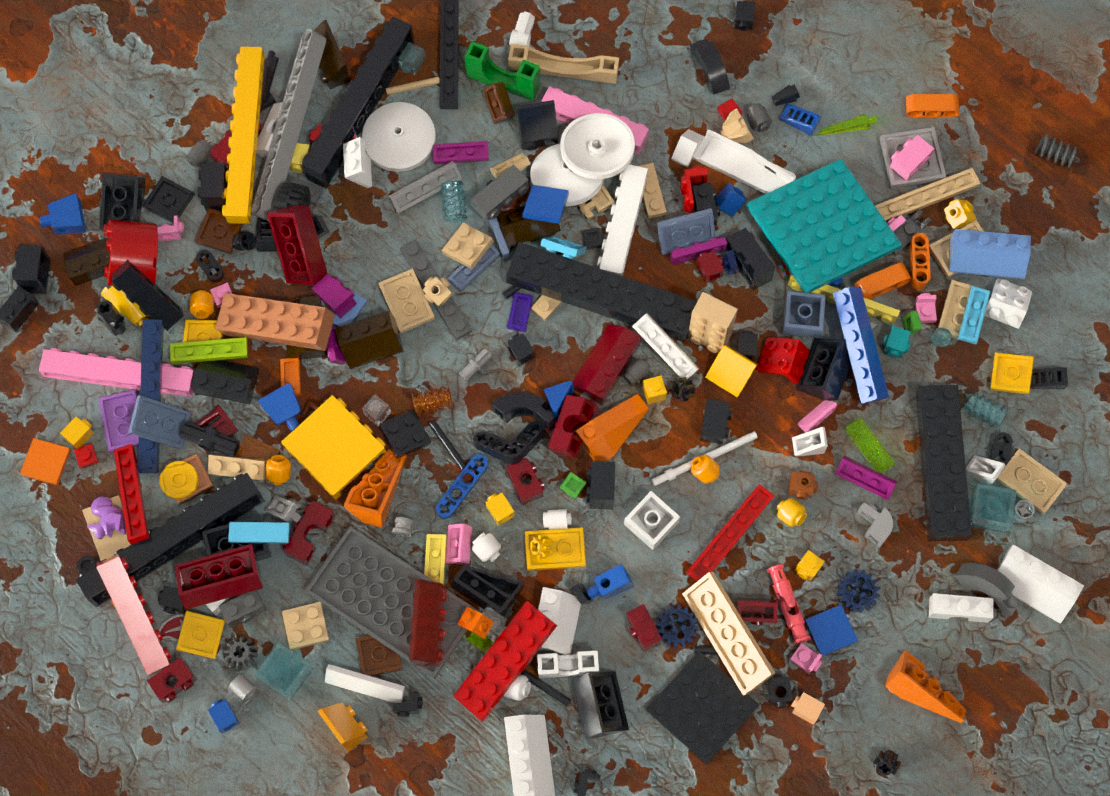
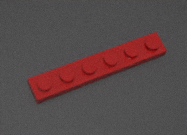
(131, 494)
(730, 533)

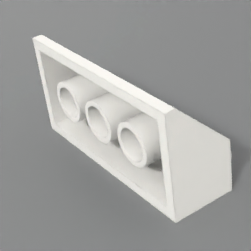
(1039, 584)
(529, 755)

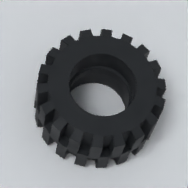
(291, 195)

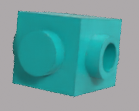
(896, 342)

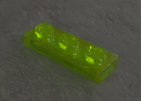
(869, 446)

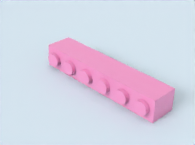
(571, 107)

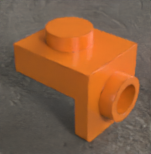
(475, 622)

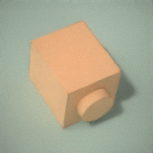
(807, 708)

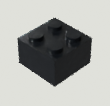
(212, 185)
(32, 268)
(602, 487)

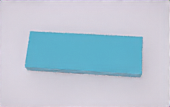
(974, 315)
(258, 532)

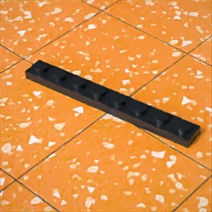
(449, 54)

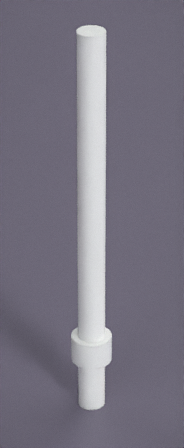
(671, 474)

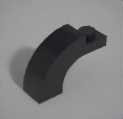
(711, 65)
(523, 404)

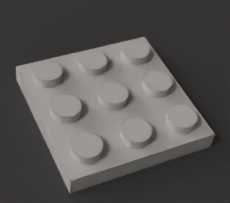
(930, 171)

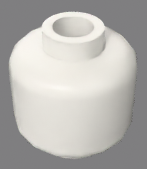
(486, 547)
(519, 688)

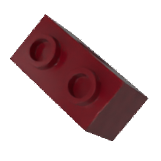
(525, 492)
(160, 681)

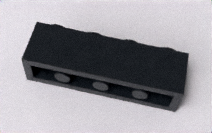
(146, 294)

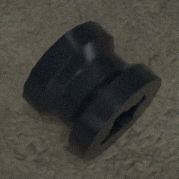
(244, 241)

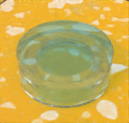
(941, 337)

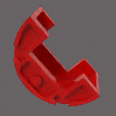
(134, 243)

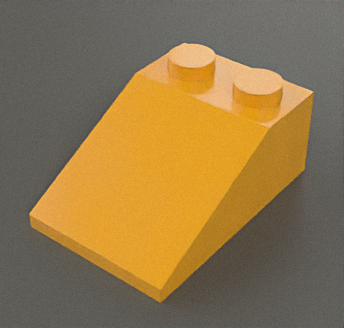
(343, 725)

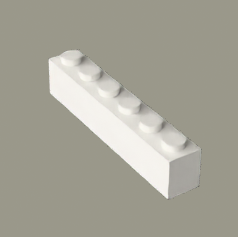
(624, 219)

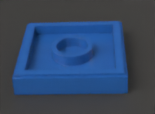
(545, 204)
(831, 630)

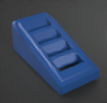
(803, 126)

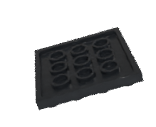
(702, 707)

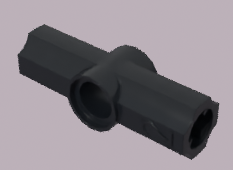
(111, 318)
(209, 439)

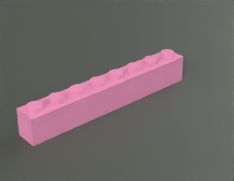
(111, 371)

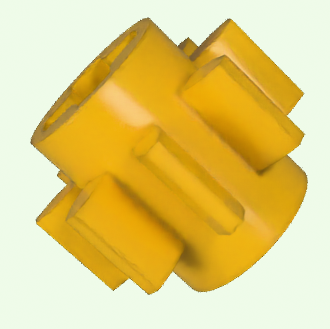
(542, 546)

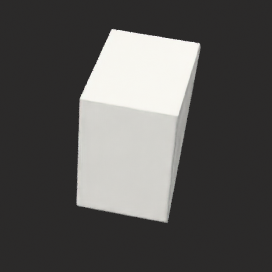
(687, 147)
(810, 443)
(984, 469)

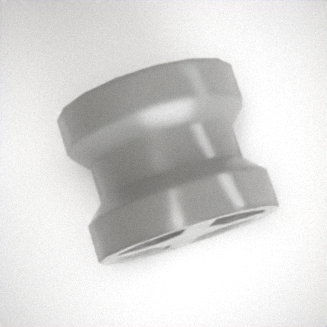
(402, 527)

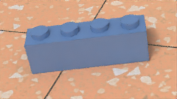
(989, 253)

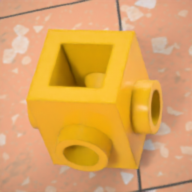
(960, 213)

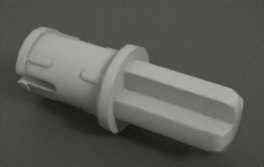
(475, 365)

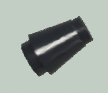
(786, 95)

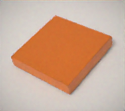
(45, 461)

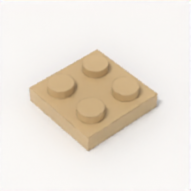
(467, 246)
(305, 626)

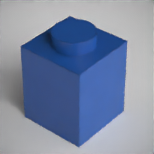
(223, 715)

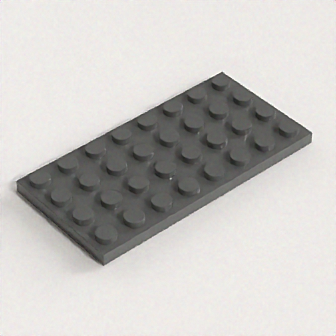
(378, 595)

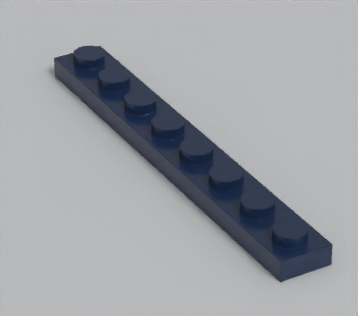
(151, 388)

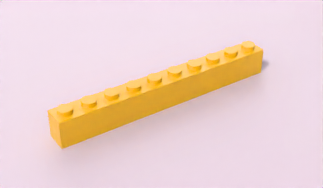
(244, 135)

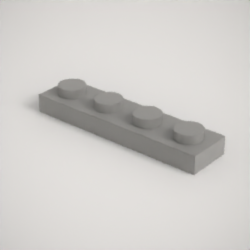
(424, 187)

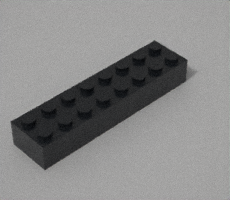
(943, 463)

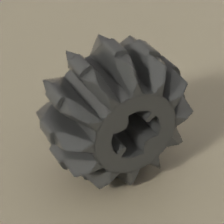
(233, 653)

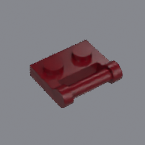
(223, 425)

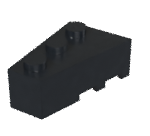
(751, 258)
(487, 589)

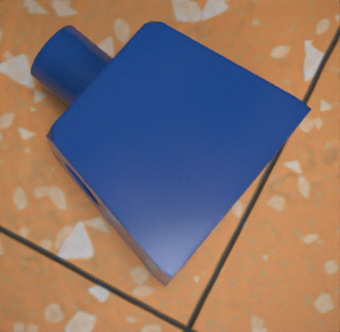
(65, 216)
(283, 406)
(618, 579)

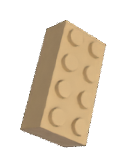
(711, 323)

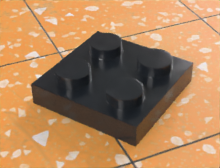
(405, 433)

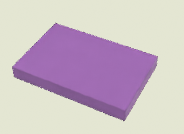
(117, 417)

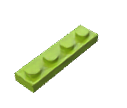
(208, 350)

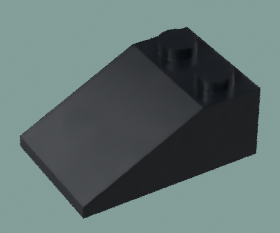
(537, 125)
(121, 197)

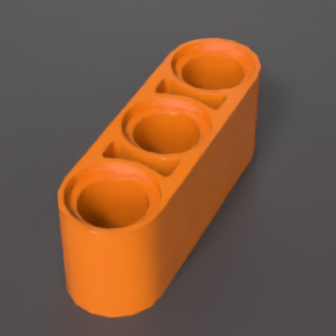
(932, 105)
(923, 254)
(884, 281)

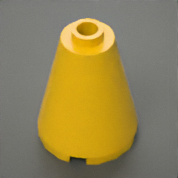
(124, 306)

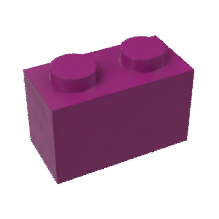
(334, 295)

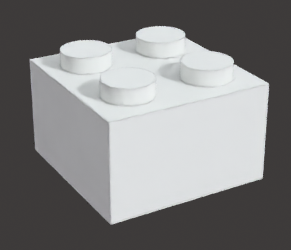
(651, 520)

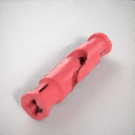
(787, 601)

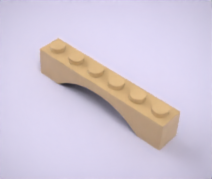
(593, 69)

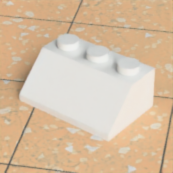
(563, 611)

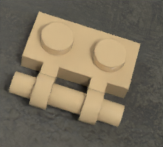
(600, 202)

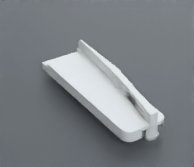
(741, 163)

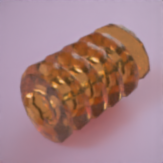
(432, 400)

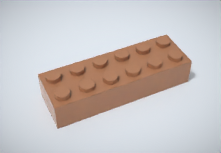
(275, 321)

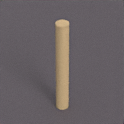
(413, 85)

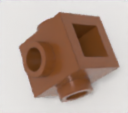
(802, 484)

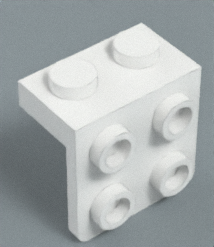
(357, 162)
(1008, 303)

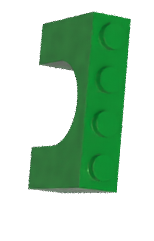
(481, 68)

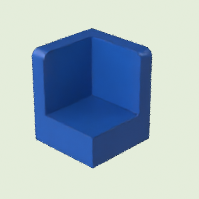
(730, 199)

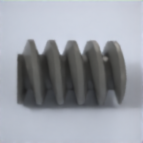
(1057, 150)

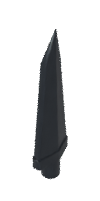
(269, 70)

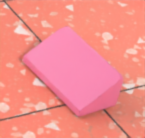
(817, 415)
(458, 544)

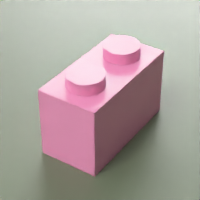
(912, 157)

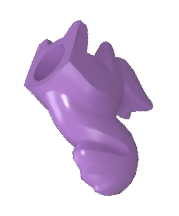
(111, 518)

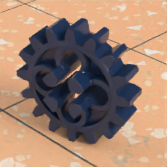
(864, 601)
(683, 616)

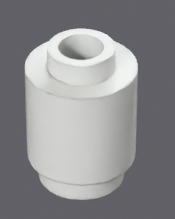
(557, 519)

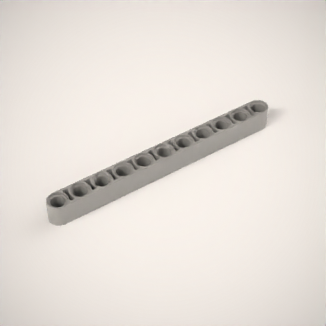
(289, 122)

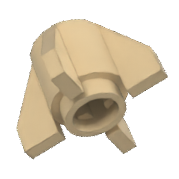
(736, 128)

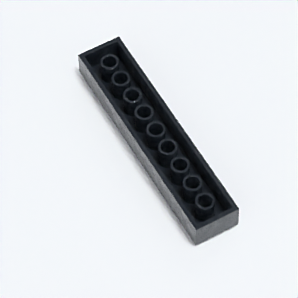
(358, 102)
(598, 290)
(178, 534)

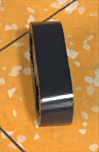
(212, 264)
(1005, 452)

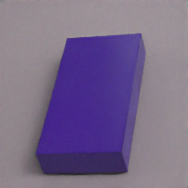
(520, 312)

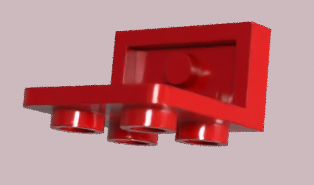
(693, 176)
(784, 358)

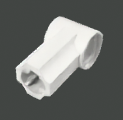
(522, 33)

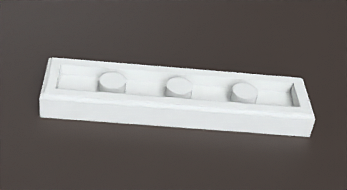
(665, 346)
(364, 684)

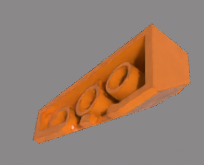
(611, 429)
(374, 494)
(915, 685)

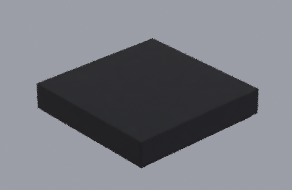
(168, 199)

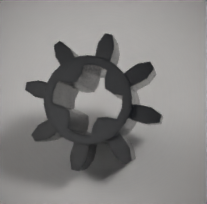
(683, 389)
(887, 762)

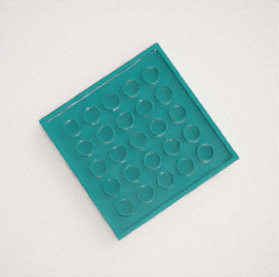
(823, 226)

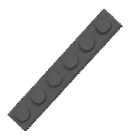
(424, 270)

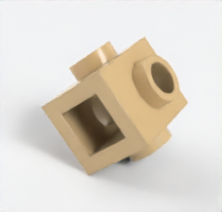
(444, 291)

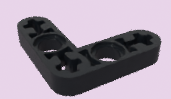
(516, 452)

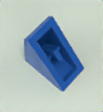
(556, 396)

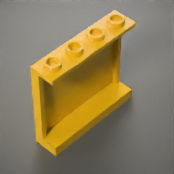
(333, 446)

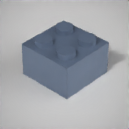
(803, 314)

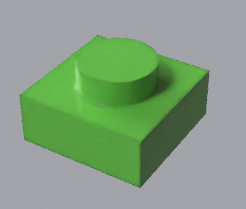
(912, 322)
(573, 485)

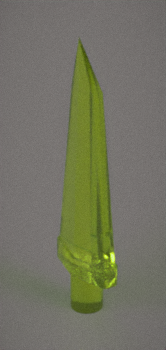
(857, 123)

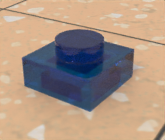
(730, 262)

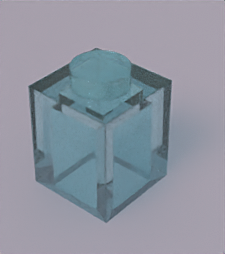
(411, 58)

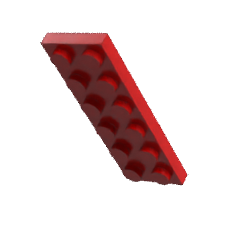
(505, 661)

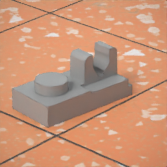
(283, 509)

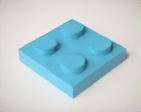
(566, 247)

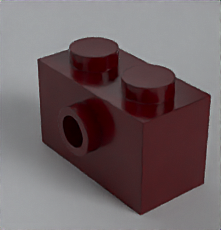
(758, 610)
(643, 628)

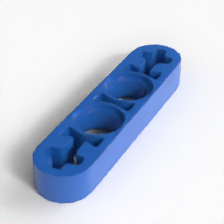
(463, 487)

